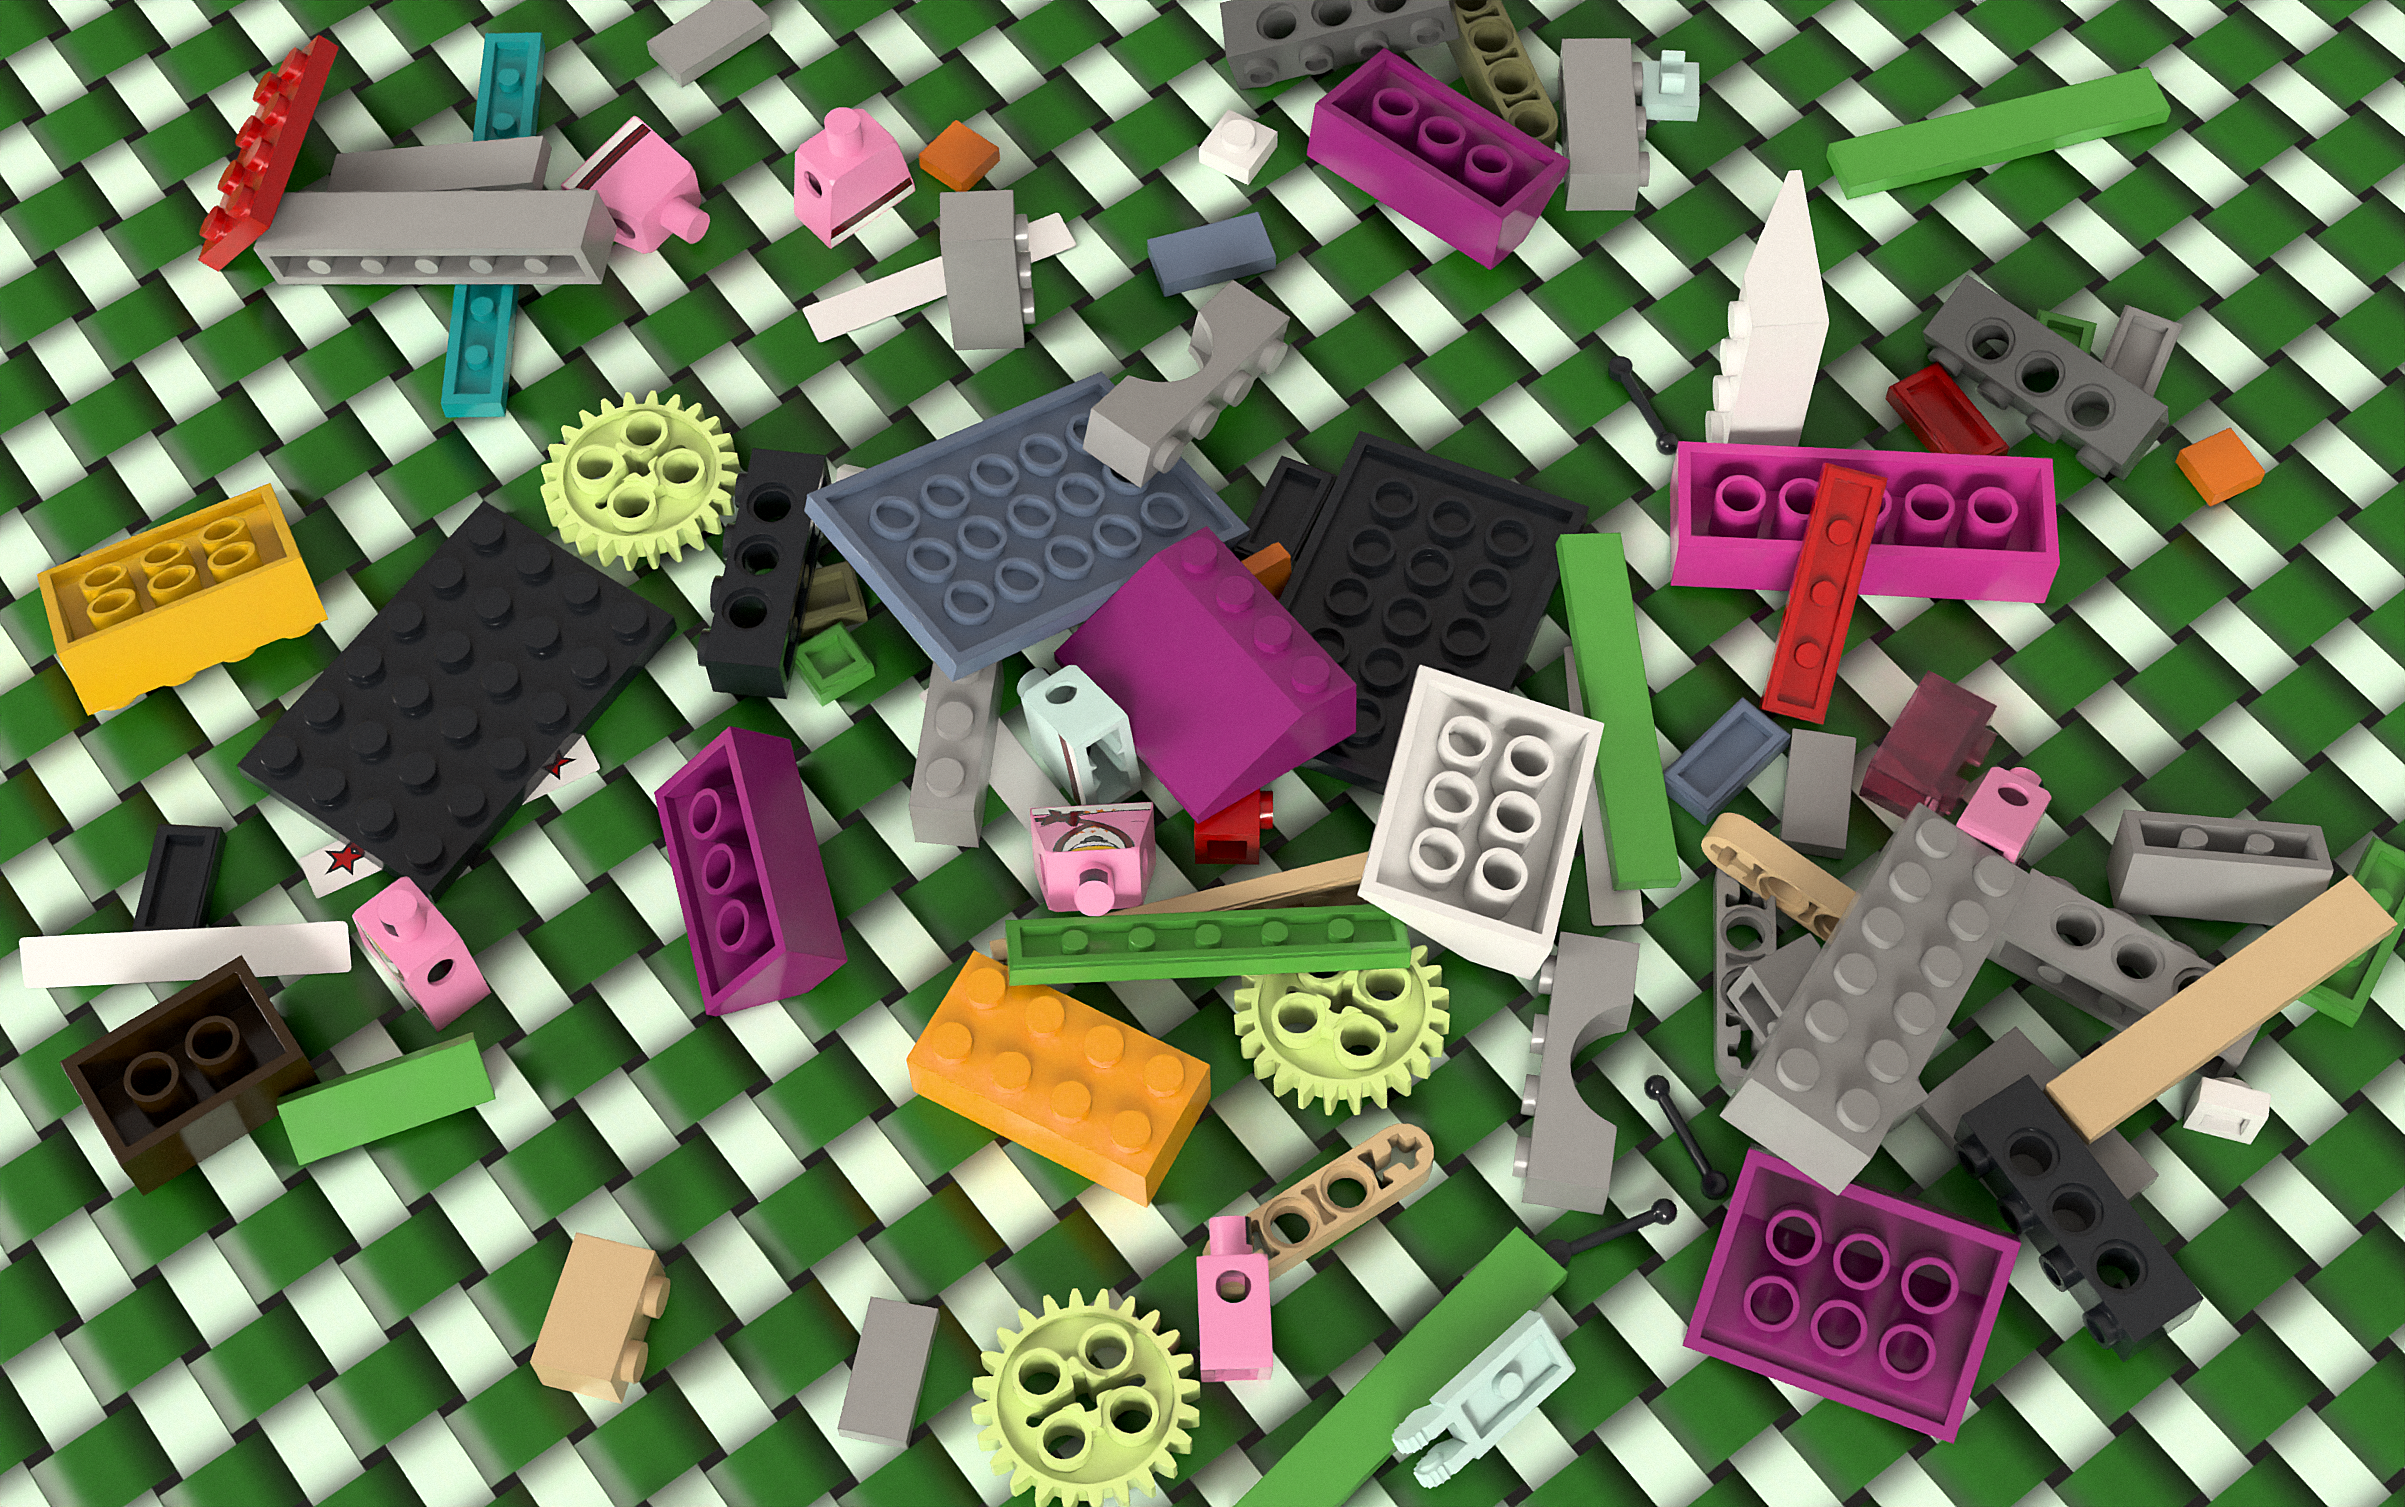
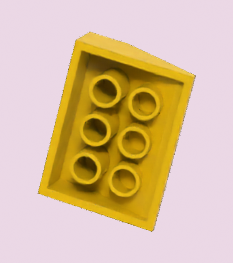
(179, 600)

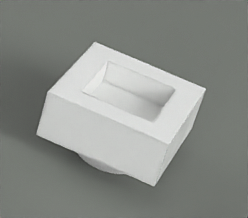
(1238, 147)
(2227, 1109)

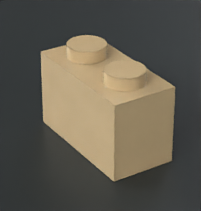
(600, 1318)

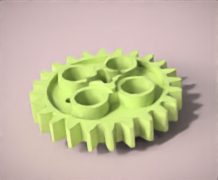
(640, 480)
(1318, 1058)
(1110, 1458)

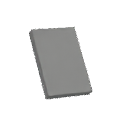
(1998, 1068)

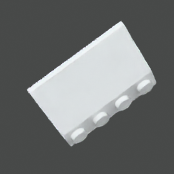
(1773, 333)
(1481, 820)

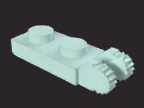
(1486, 1399)

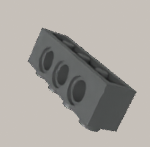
(1302, 37)
(1979, 315)

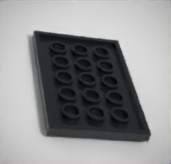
(1425, 571)
(457, 700)

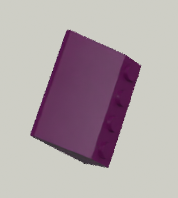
(1212, 675)
(1853, 1294)

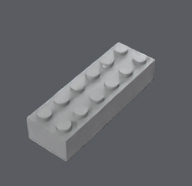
(1876, 1000)

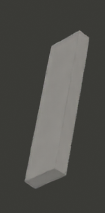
(445, 167)

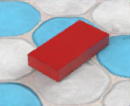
(1943, 415)

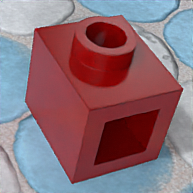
(1235, 831)

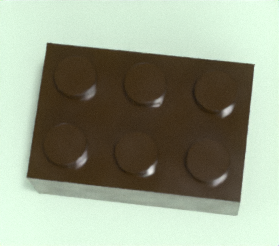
(189, 1075)

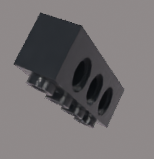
(763, 657)
(2115, 1235)

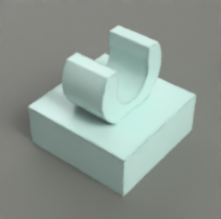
(1670, 88)

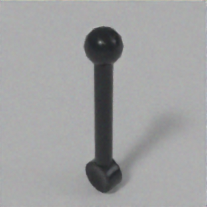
(1620, 371)
(1714, 1183)
(1662, 1212)

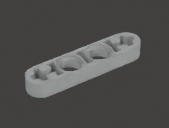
(1730, 964)

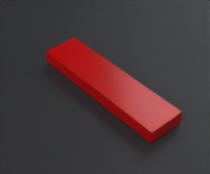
(1823, 593)

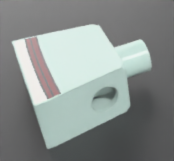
(1066, 717)

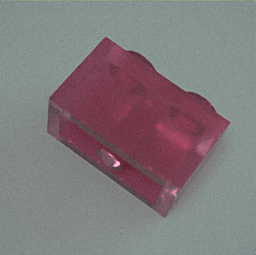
(1930, 749)

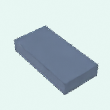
(1211, 254)
(1724, 761)

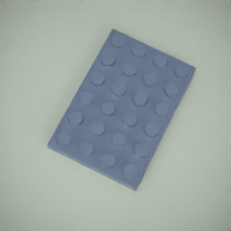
(1009, 528)

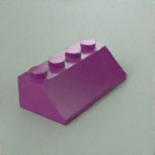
(1435, 157)
(749, 873)

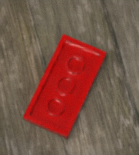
(267, 153)

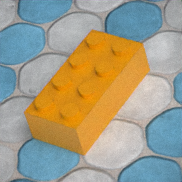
(1060, 1079)

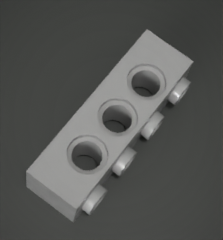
(2090, 973)

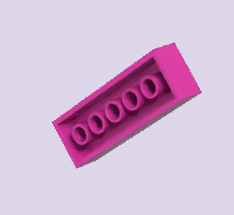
(1941, 531)

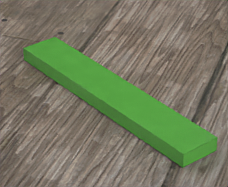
(1997, 133)
(1617, 694)
(1204, 944)
(1358, 1430)

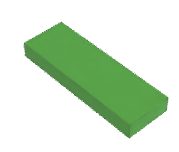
(2348, 990)
(385, 1098)

